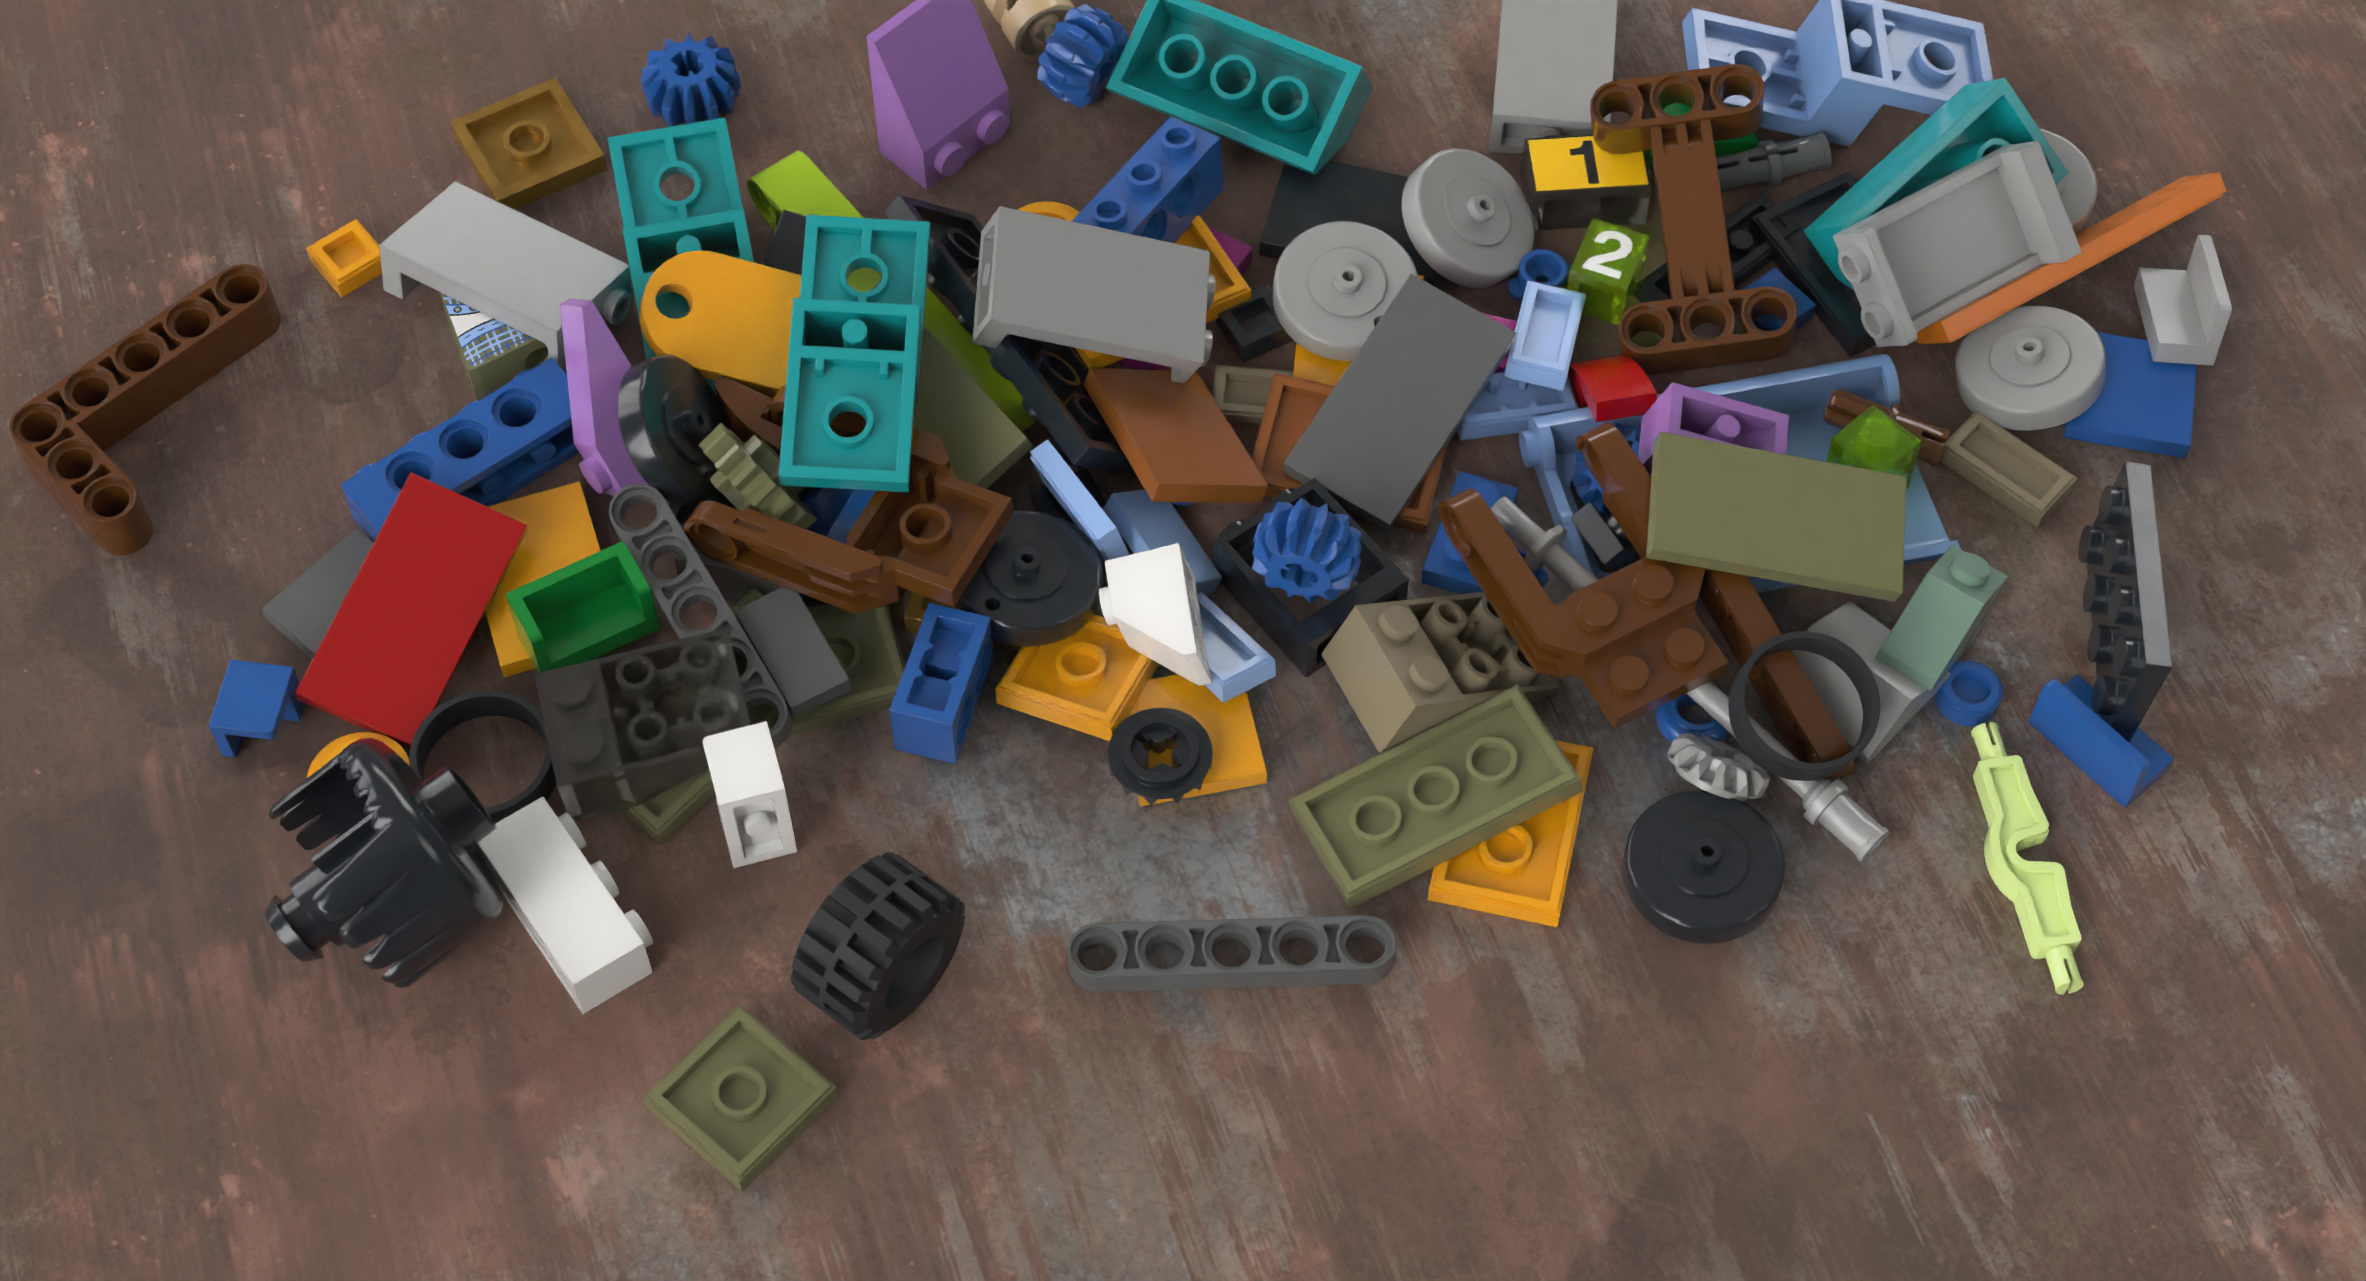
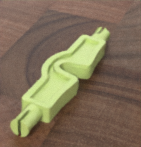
(2033, 886)

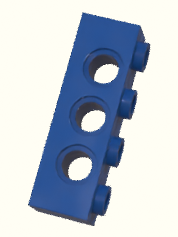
(1161, 185)
(488, 430)

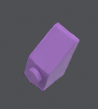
(1711, 418)

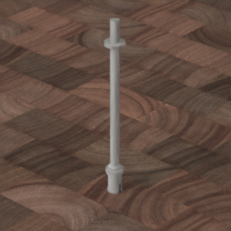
(1822, 799)

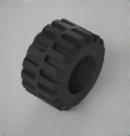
(878, 945)

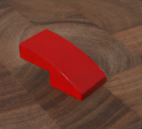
(1612, 387)

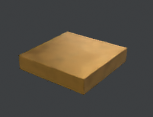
(529, 145)

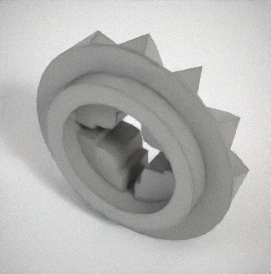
(1717, 767)

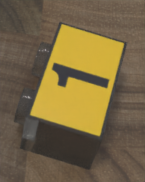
(1575, 181)

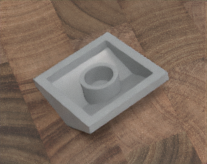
(1899, 695)

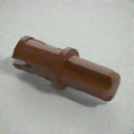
(1845, 407)

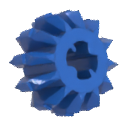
(1082, 55)
(690, 81)
(1307, 550)

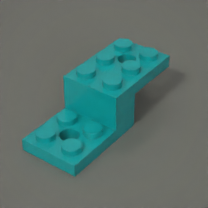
(665, 228)
(855, 354)

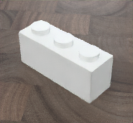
(567, 904)

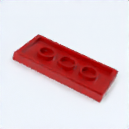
(411, 610)

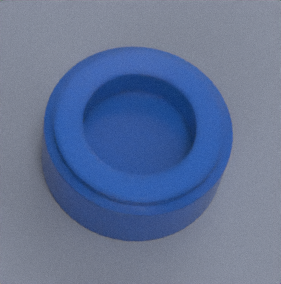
(1970, 694)

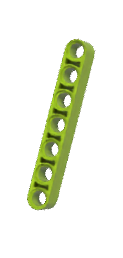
(803, 189)

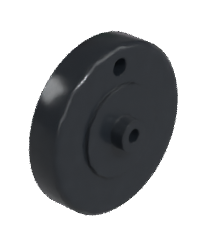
(662, 419)
(1036, 581)
(1703, 867)

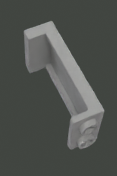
(1549, 68)
(1955, 242)
(503, 265)
(1093, 291)

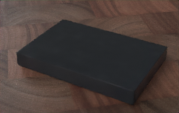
(1335, 195)
(1804, 267)

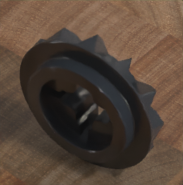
(1156, 731)

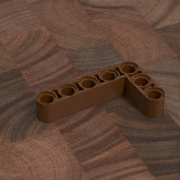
(124, 387)

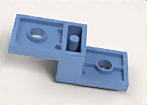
(1844, 62)

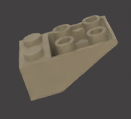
(1426, 662)

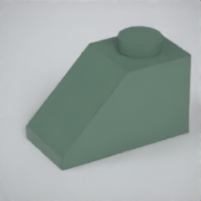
(1942, 617)

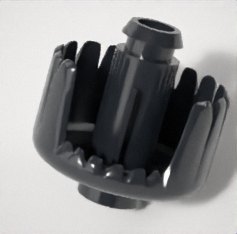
(393, 870)

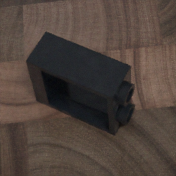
(1304, 640)

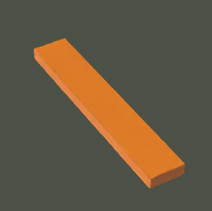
(2096, 244)

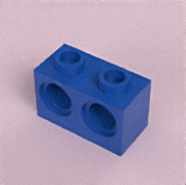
(942, 683)

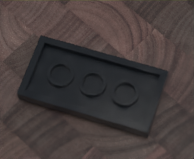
(2126, 601)

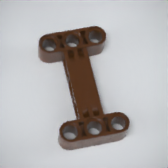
(1692, 217)

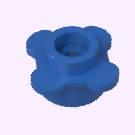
(1539, 266)

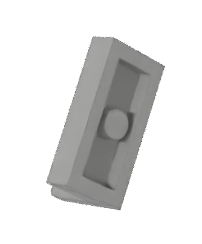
(2185, 308)

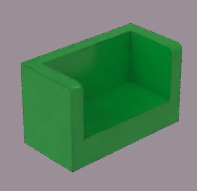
(583, 609)

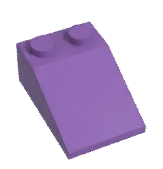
(936, 88)

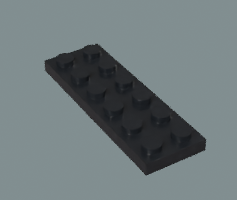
(1043, 372)

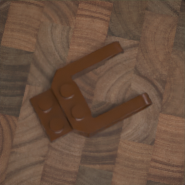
(900, 542)
(1623, 635)

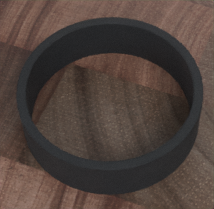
(1845, 659)
(477, 705)

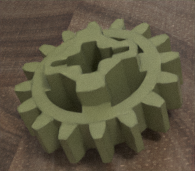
(751, 479)

